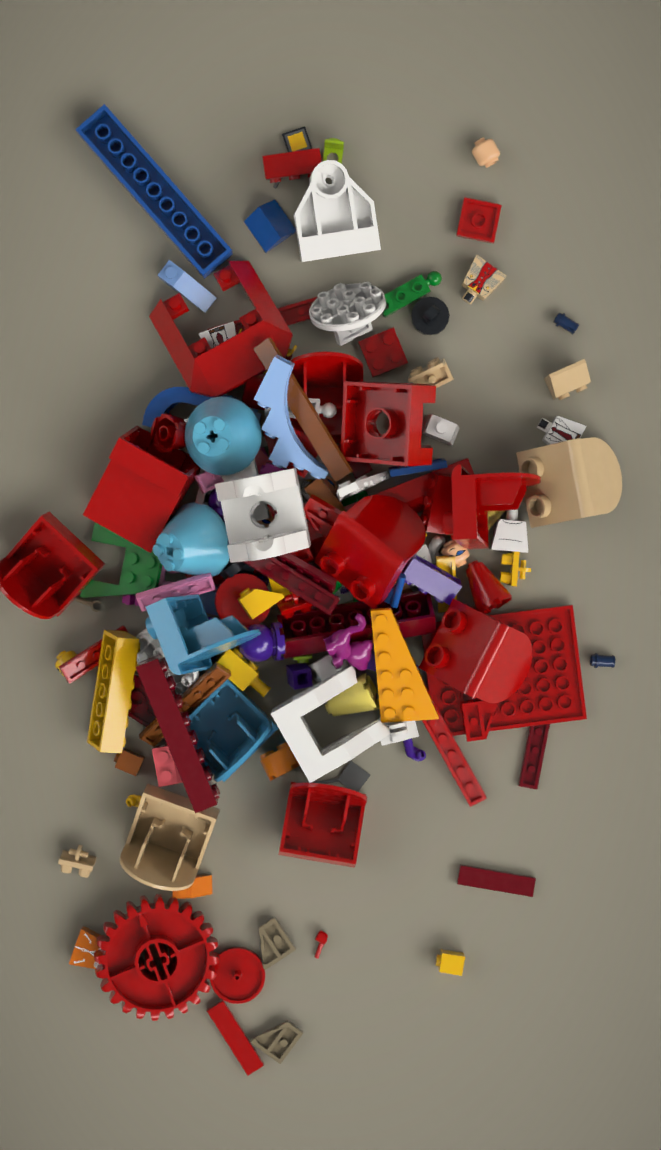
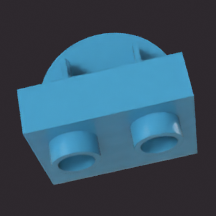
(189, 636)
(229, 729)

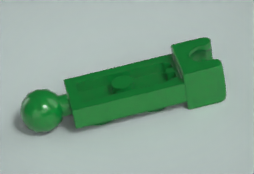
(410, 292)

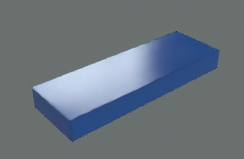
(404, 470)

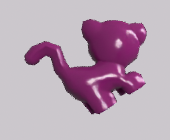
(355, 653)

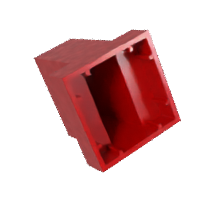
(140, 488)

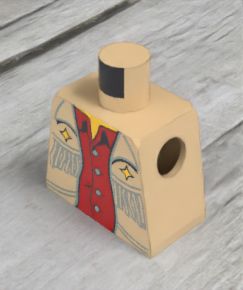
(481, 280)

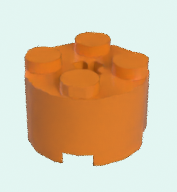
(278, 762)

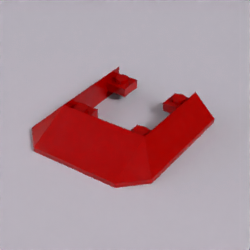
(234, 361)

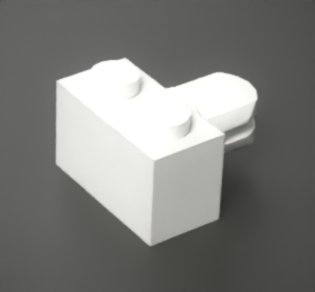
(400, 731)

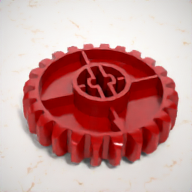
(156, 990)

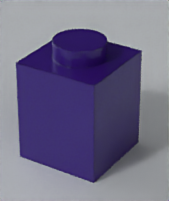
(299, 675)

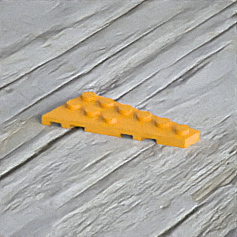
(398, 678)

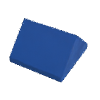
(269, 225)

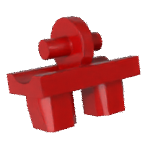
(292, 603)

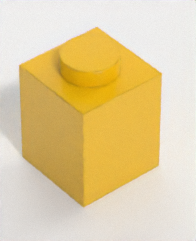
(450, 962)

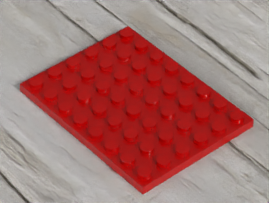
(552, 686)

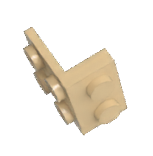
(435, 373)

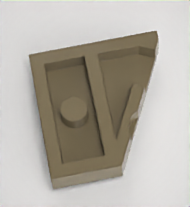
(274, 943)
(278, 1040)

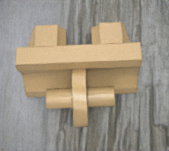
(77, 859)

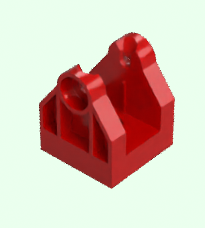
(404, 409)

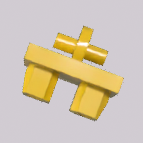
(512, 576)

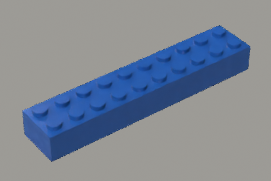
(154, 191)

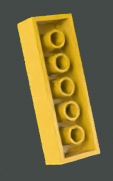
(113, 691)

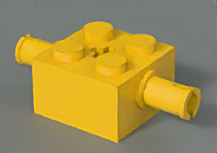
(242, 672)

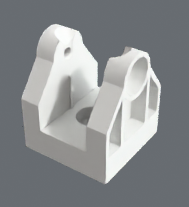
(335, 216)
(251, 539)
(300, 738)

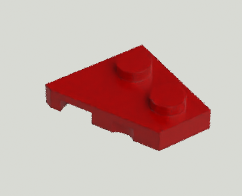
(321, 515)
(477, 719)

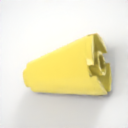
(356, 699)

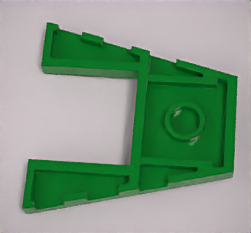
(139, 571)

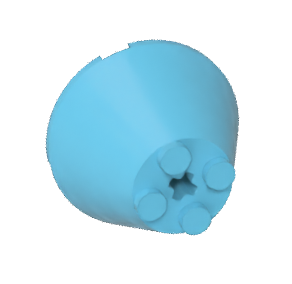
(223, 436)
(193, 541)

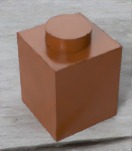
(129, 761)

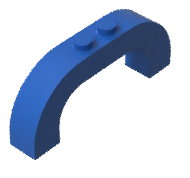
(168, 398)

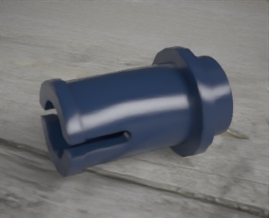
(566, 323)
(602, 661)

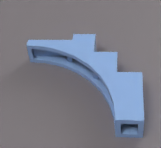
(288, 448)

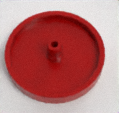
(228, 593)
(238, 975)

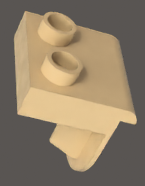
(576, 480)
(167, 840)

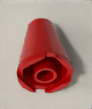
(168, 433)
(486, 588)

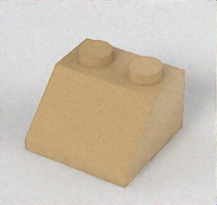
(568, 379)

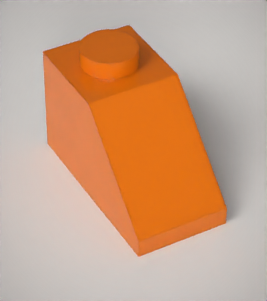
(201, 887)

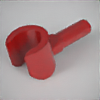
(322, 939)

